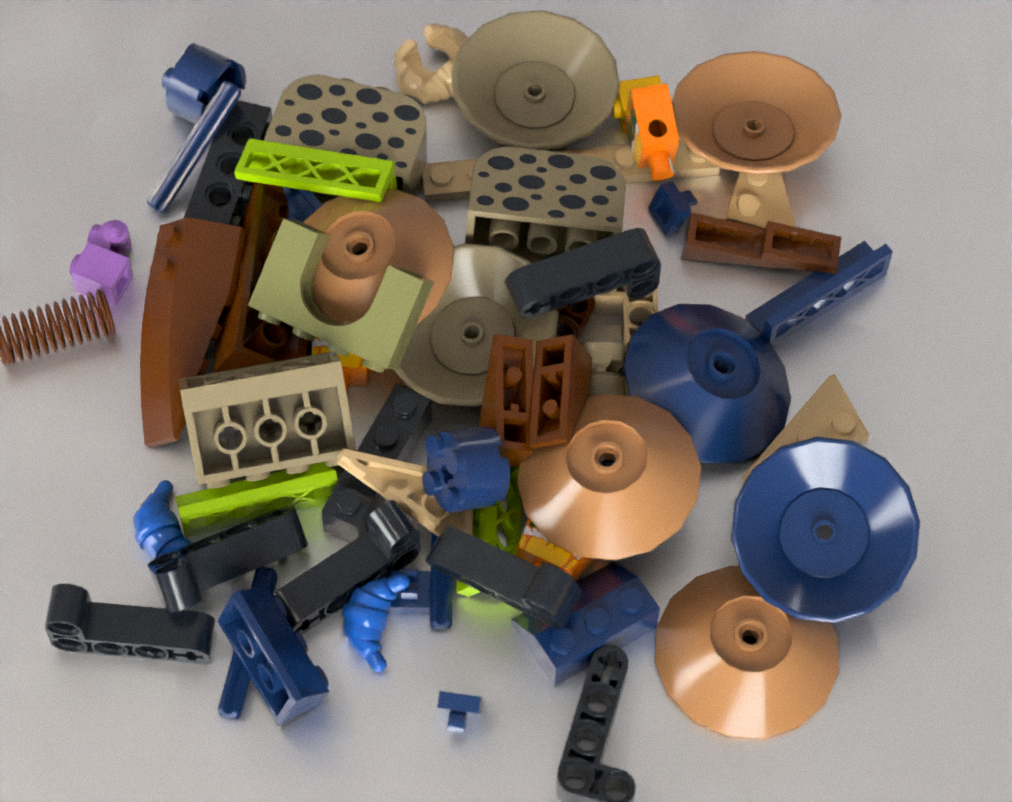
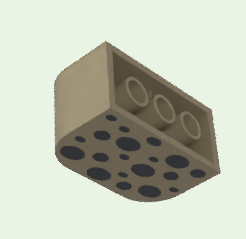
(354, 121)
(543, 201)

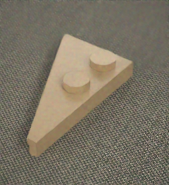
(760, 200)
(823, 415)
(403, 484)

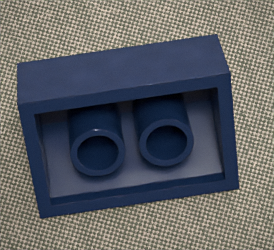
(610, 612)
(273, 653)

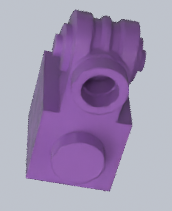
(104, 262)

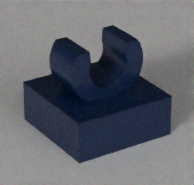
(671, 207)
(416, 596)
(459, 707)

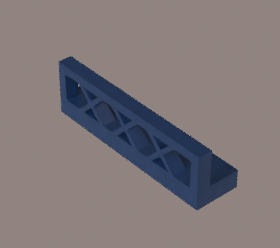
(820, 293)

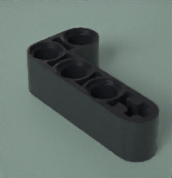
(586, 272)
(224, 556)
(323, 590)
(536, 591)
(126, 630)
(597, 727)

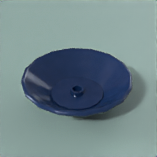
(726, 412)
(833, 487)

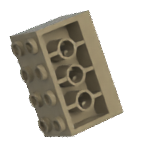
(260, 393)

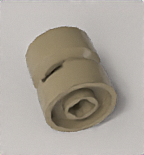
(606, 363)

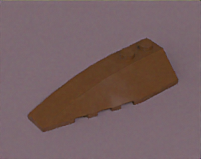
(186, 291)
(244, 336)

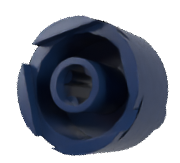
(197, 79)
(466, 469)

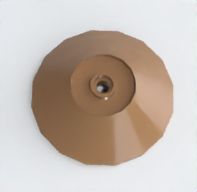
(756, 112)
(393, 232)
(620, 506)
(735, 684)

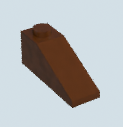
(559, 390)
(509, 396)

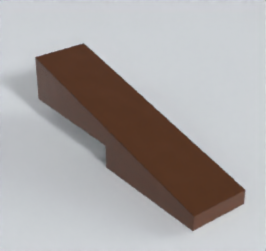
(773, 246)

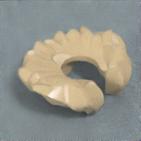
(415, 78)

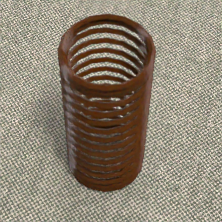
(102, 312)

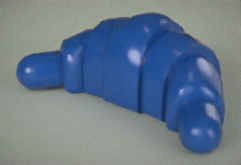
(157, 525)
(367, 617)

